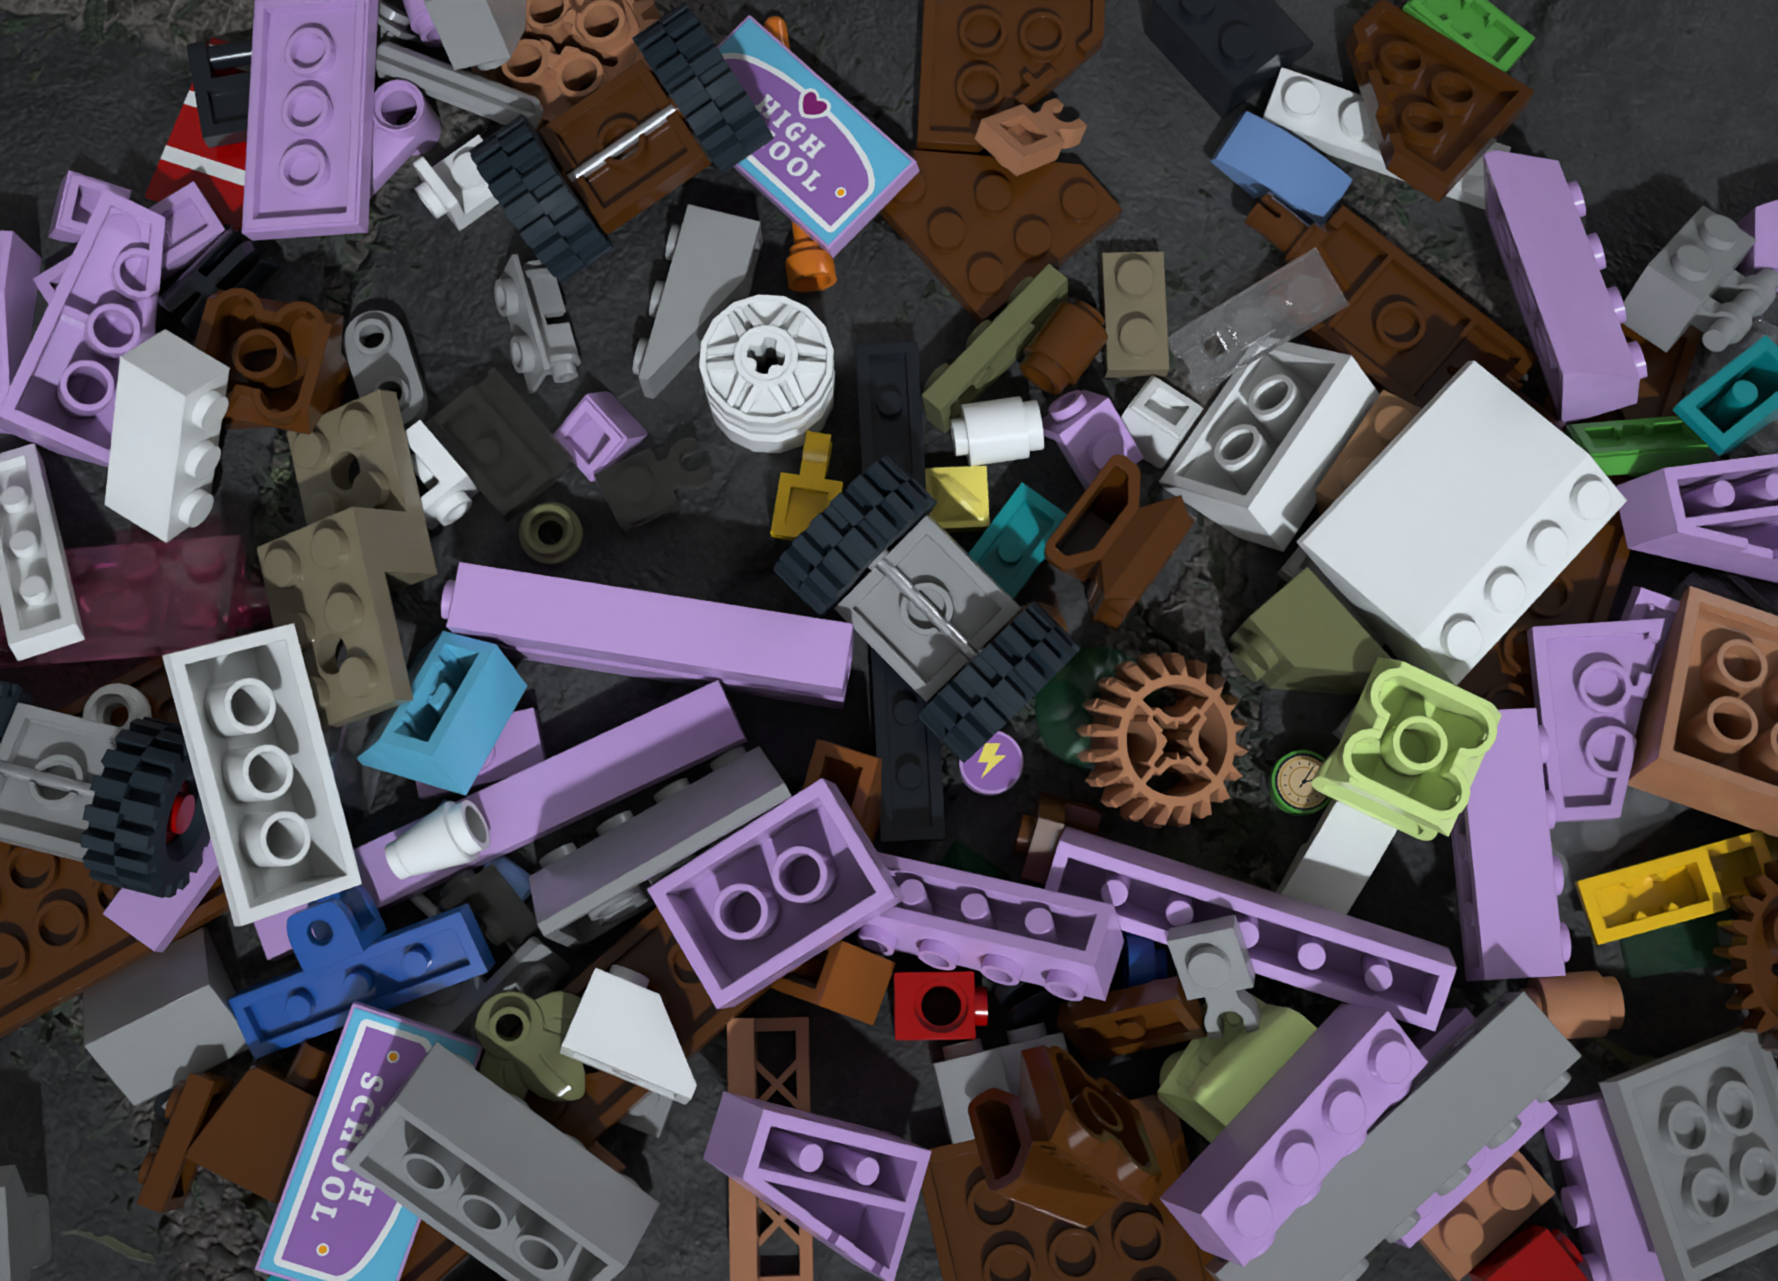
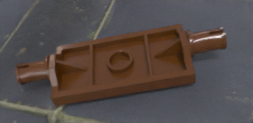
(1401, 319)

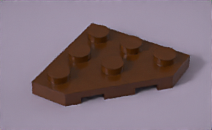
(994, 58)
(1429, 98)
(993, 229)

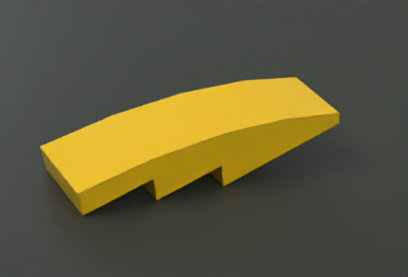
(1673, 886)

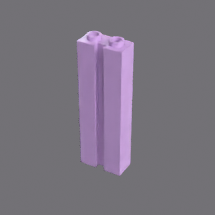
(652, 635)

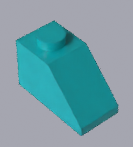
(1735, 400)

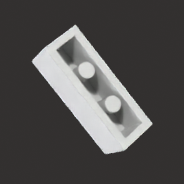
(166, 435)

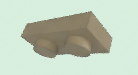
(1134, 314)

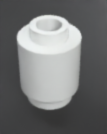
(997, 430)

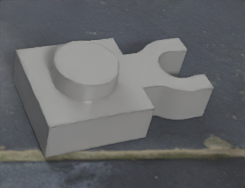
(1216, 966)

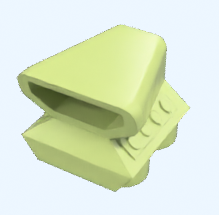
(1410, 750)
(1222, 1075)

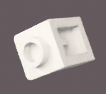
(455, 187)
(433, 464)

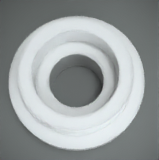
(112, 696)

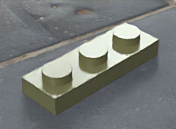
(993, 347)

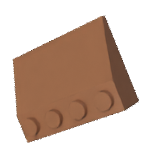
(1714, 713)

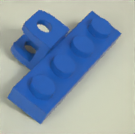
(355, 964)

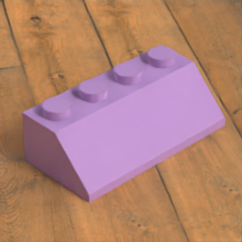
(1560, 286)

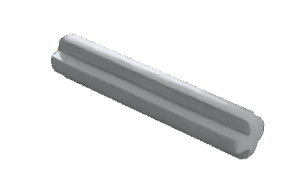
(456, 87)

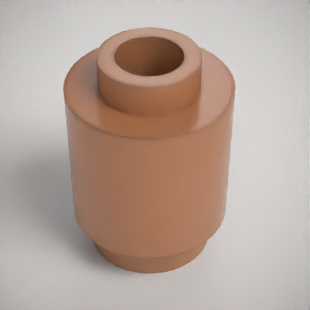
(1579, 1003)

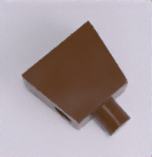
(263, 1123)

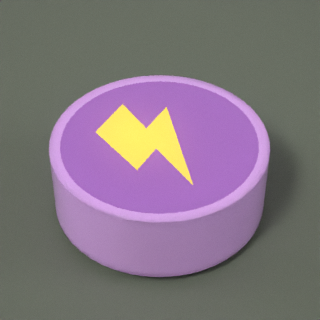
(993, 767)

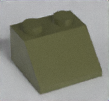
(1305, 642)

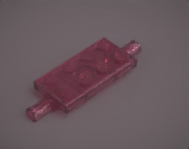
(154, 599)

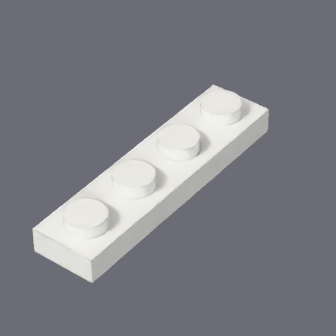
(1339, 125)
(34, 571)

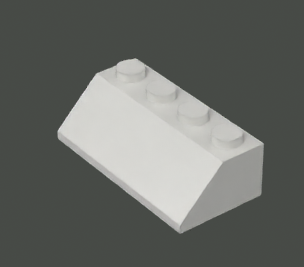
(262, 772)

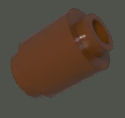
(1064, 346)

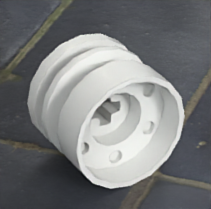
(776, 407)

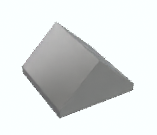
(163, 1018)

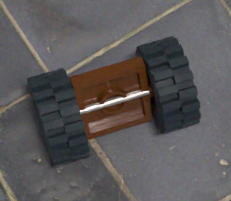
(621, 146)

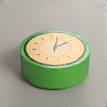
(1291, 783)

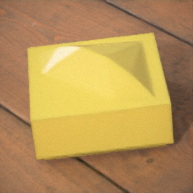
(960, 498)

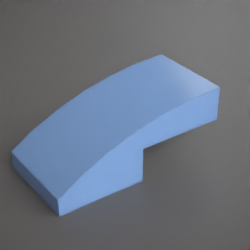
(1271, 160)

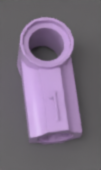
(396, 143)

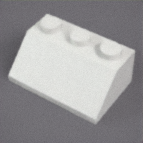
(1271, 441)

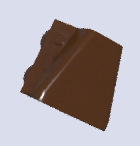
(279, 359)
(1116, 542)
(1064, 1141)

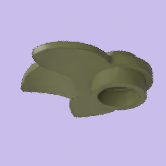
(533, 1056)

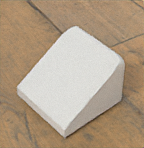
(1159, 420)

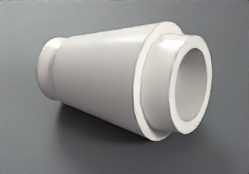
(439, 841)

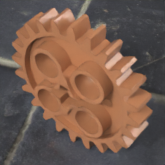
(572, 50)

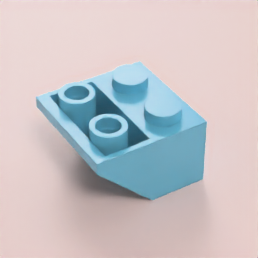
(456, 715)

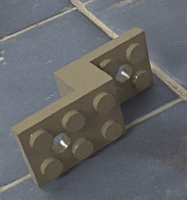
(350, 557)

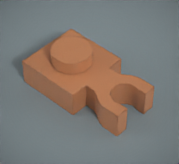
(1028, 139)

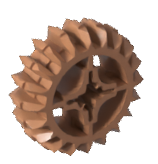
(1195, 740)

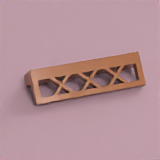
(743, 1205)

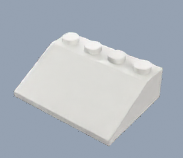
(1461, 524)

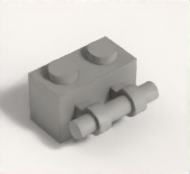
(1687, 277)

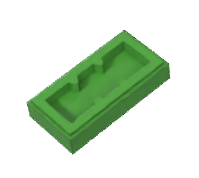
(1476, 27)
(1640, 445)

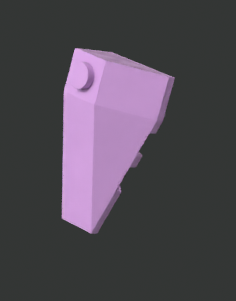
(97, 314)

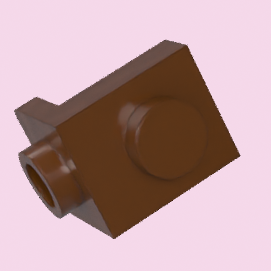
(1040, 834)

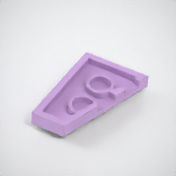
(1590, 701)

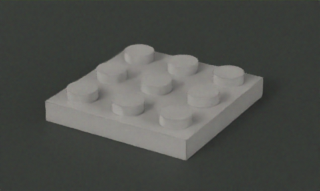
(1702, 1151)

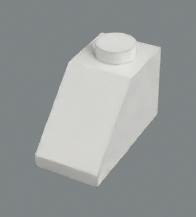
(629, 1035)

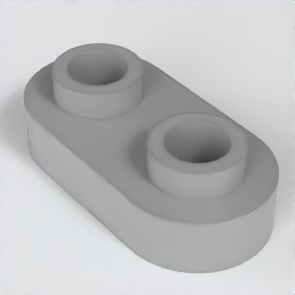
(387, 365)

